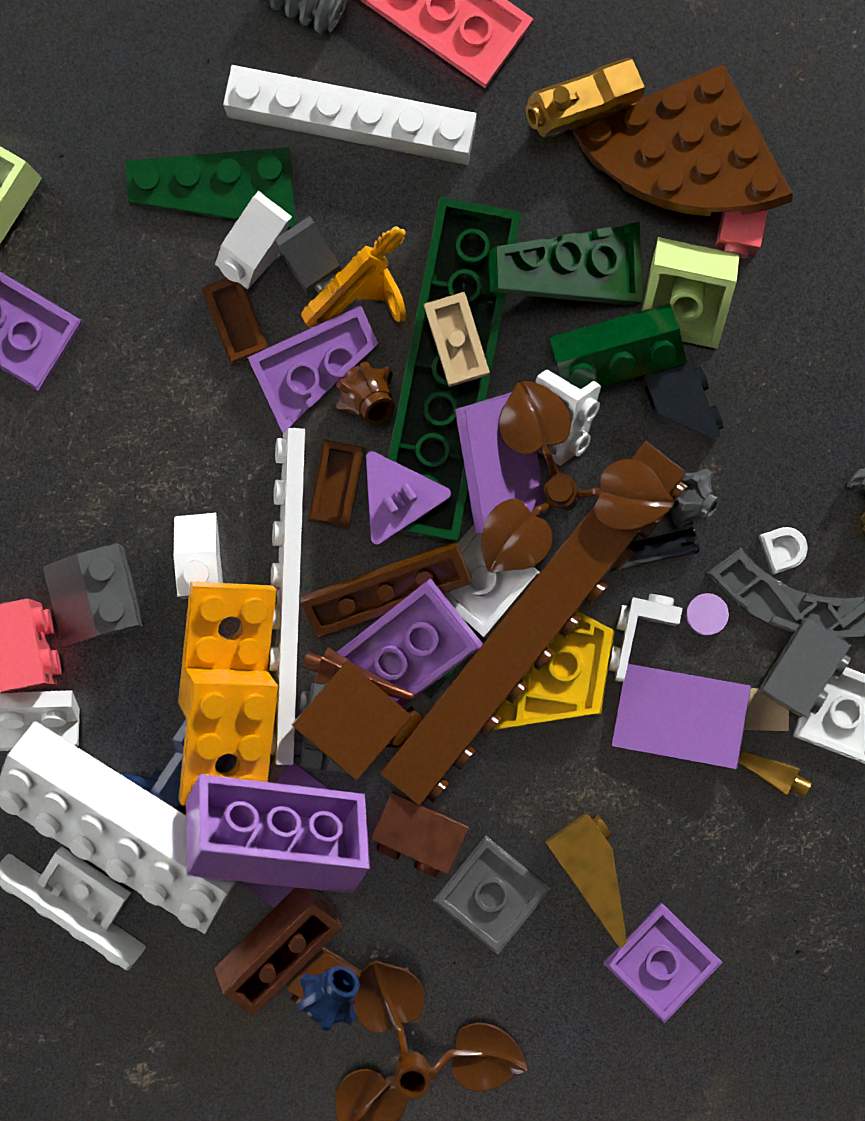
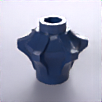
(329, 996)

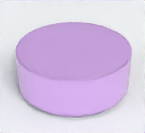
(707, 614)

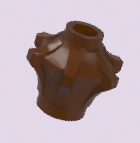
(367, 393)

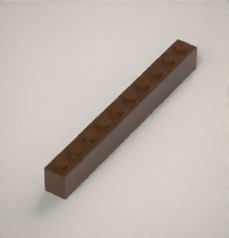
(519, 645)

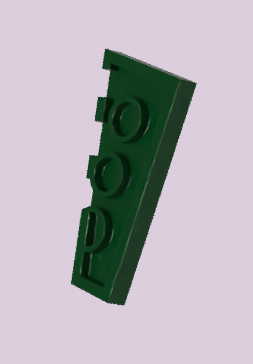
(212, 183)
(574, 266)

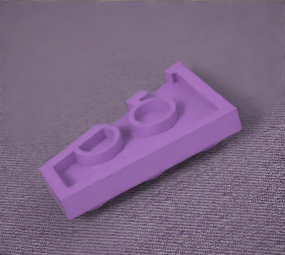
(310, 363)

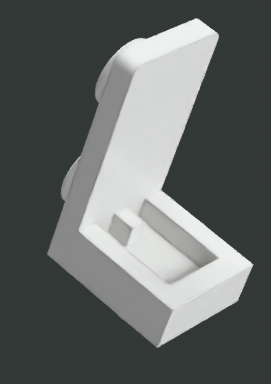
(655, 609)

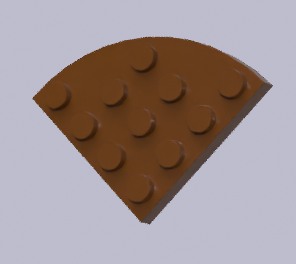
(689, 150)

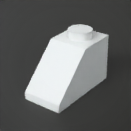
(251, 242)
(196, 551)

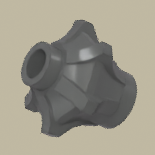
(696, 500)

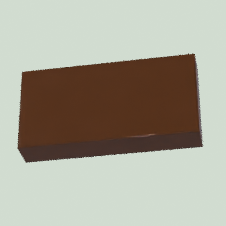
(235, 320)
(336, 484)

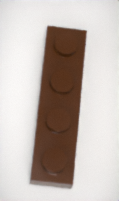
(383, 588)

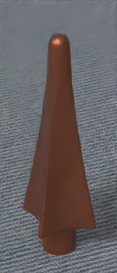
(332, 661)

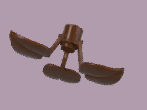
(518, 538)
(395, 996)

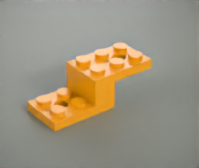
(227, 682)

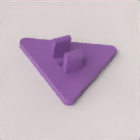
(398, 496)

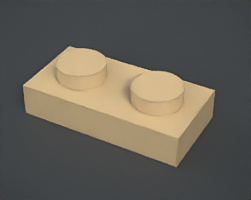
(456, 339)

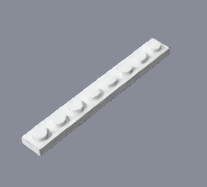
(286, 577)

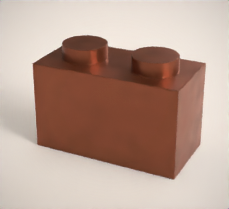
(418, 834)

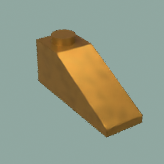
(591, 866)

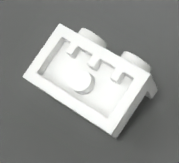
(582, 409)
(52, 709)

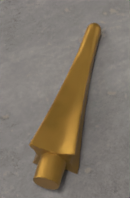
(777, 774)

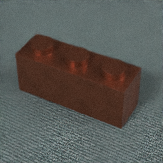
(277, 949)

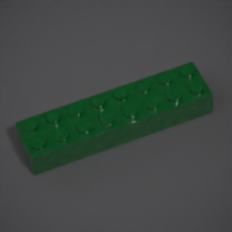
(426, 419)

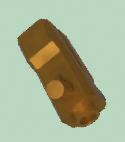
(585, 98)

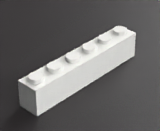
(349, 114)

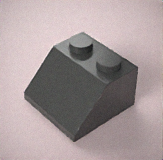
(93, 595)

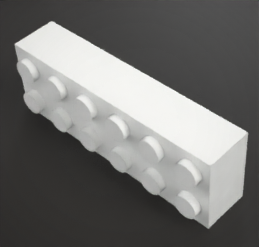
(108, 823)

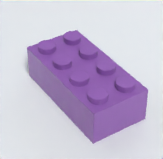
(276, 834)

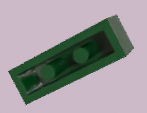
(619, 348)

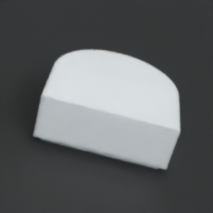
(783, 548)

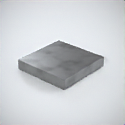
(491, 895)

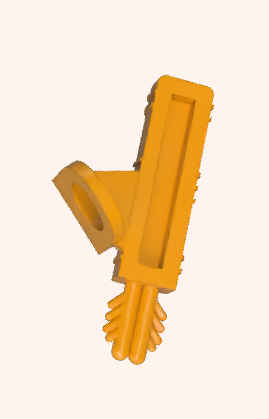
(361, 279)

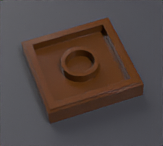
(351, 720)

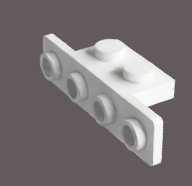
(77, 900)

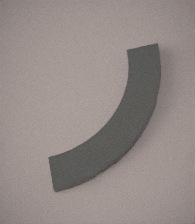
(783, 606)

